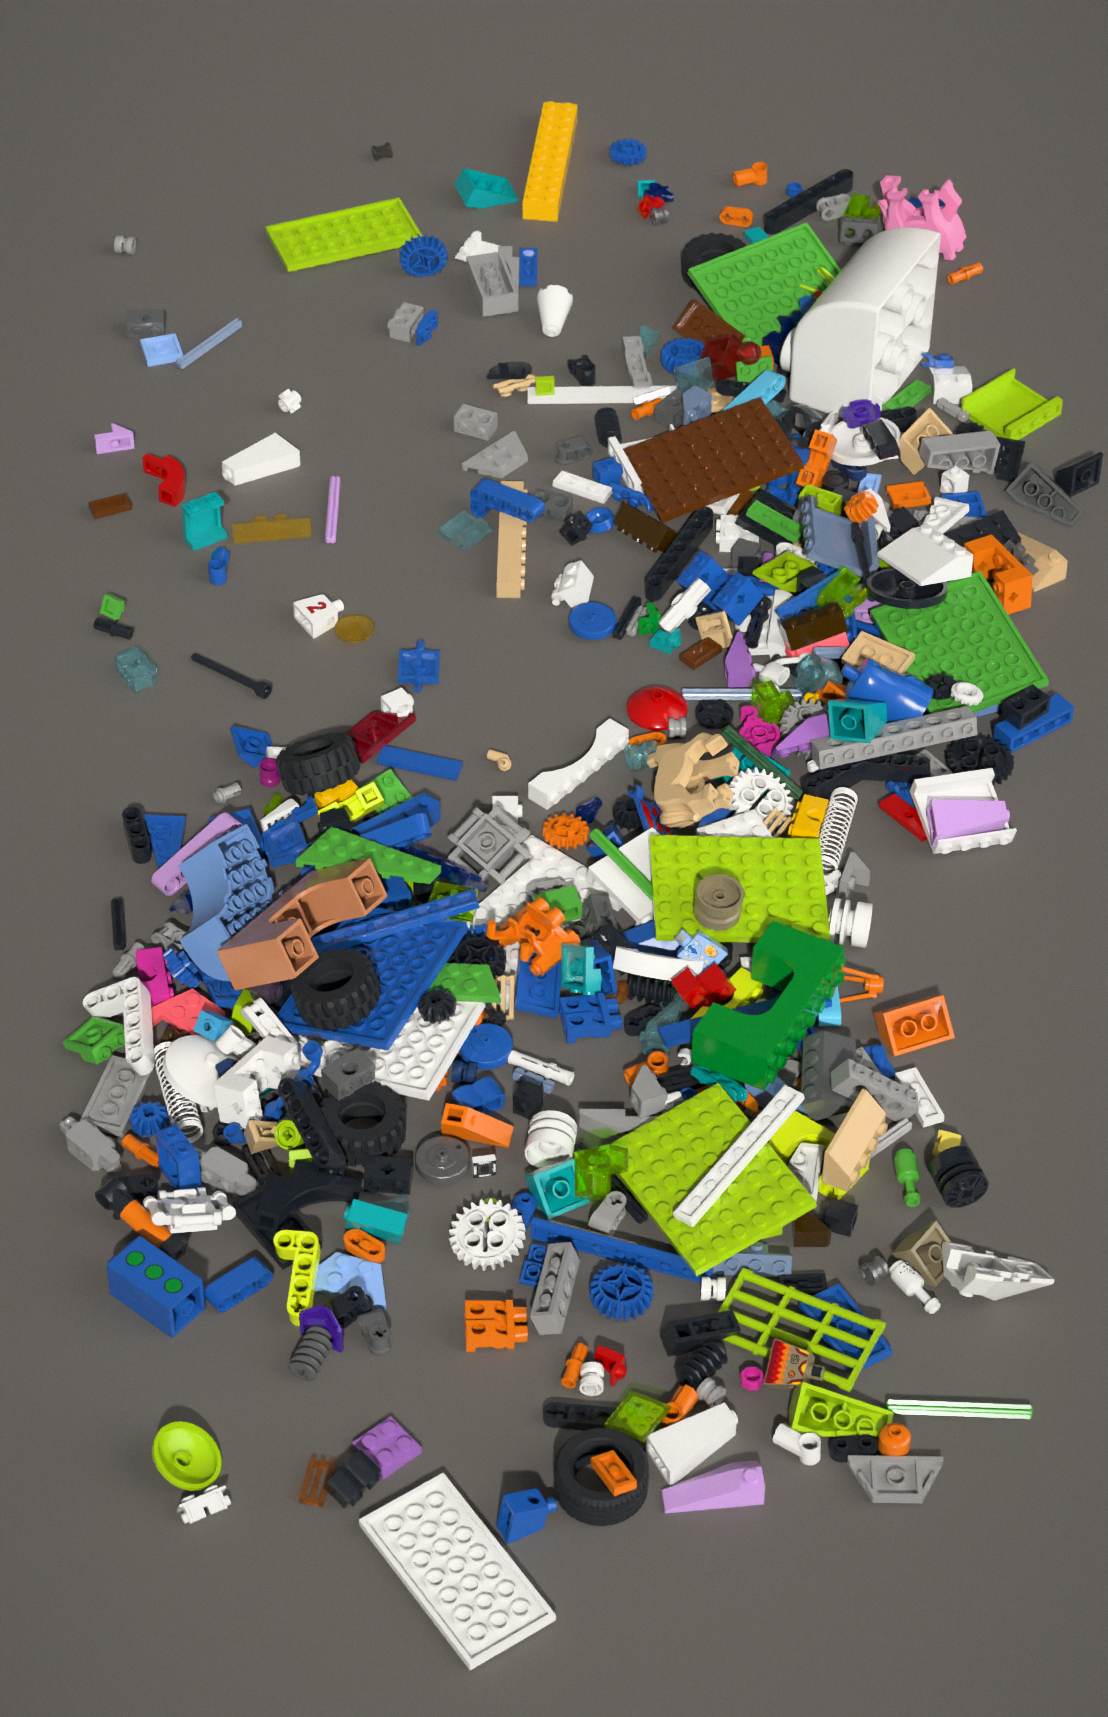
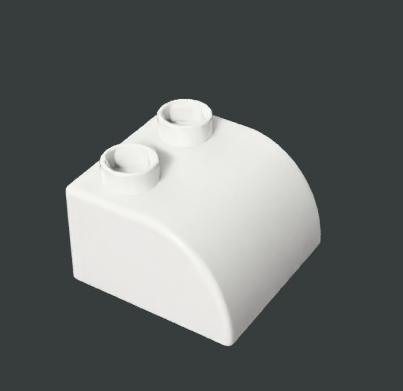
(866, 324)

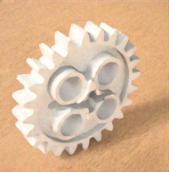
(749, 787)
(466, 1233)

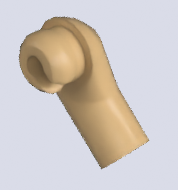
(502, 759)

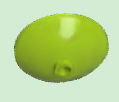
(191, 1448)

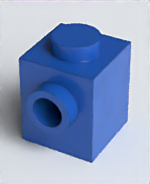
(607, 471)

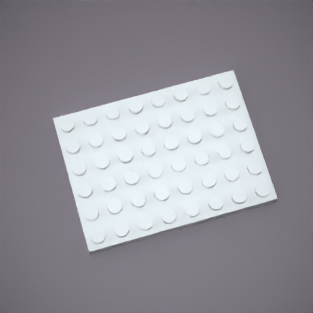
(416, 1057)

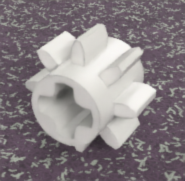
(289, 401)

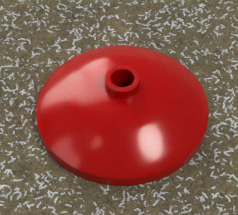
(654, 705)

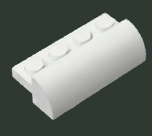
(770, 638)

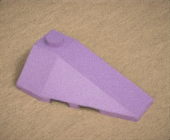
(724, 1487)

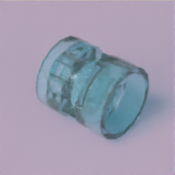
(637, 755)

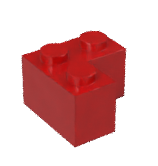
(704, 989)

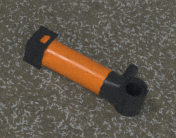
(116, 1198)

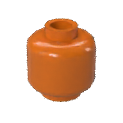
(894, 1440)

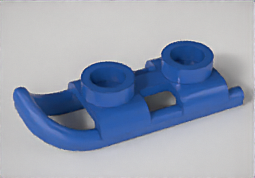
(634, 497)

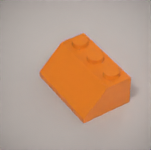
(914, 1024)

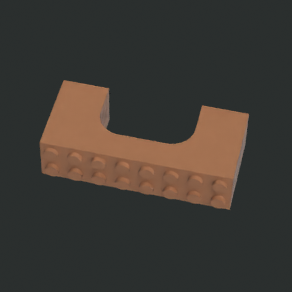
(279, 941)

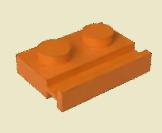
(908, 495)

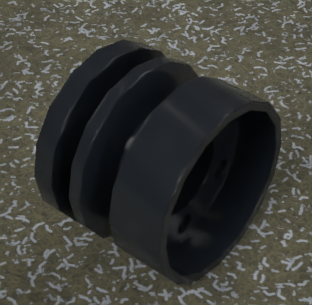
(958, 1176)

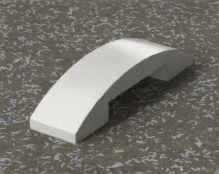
(653, 965)

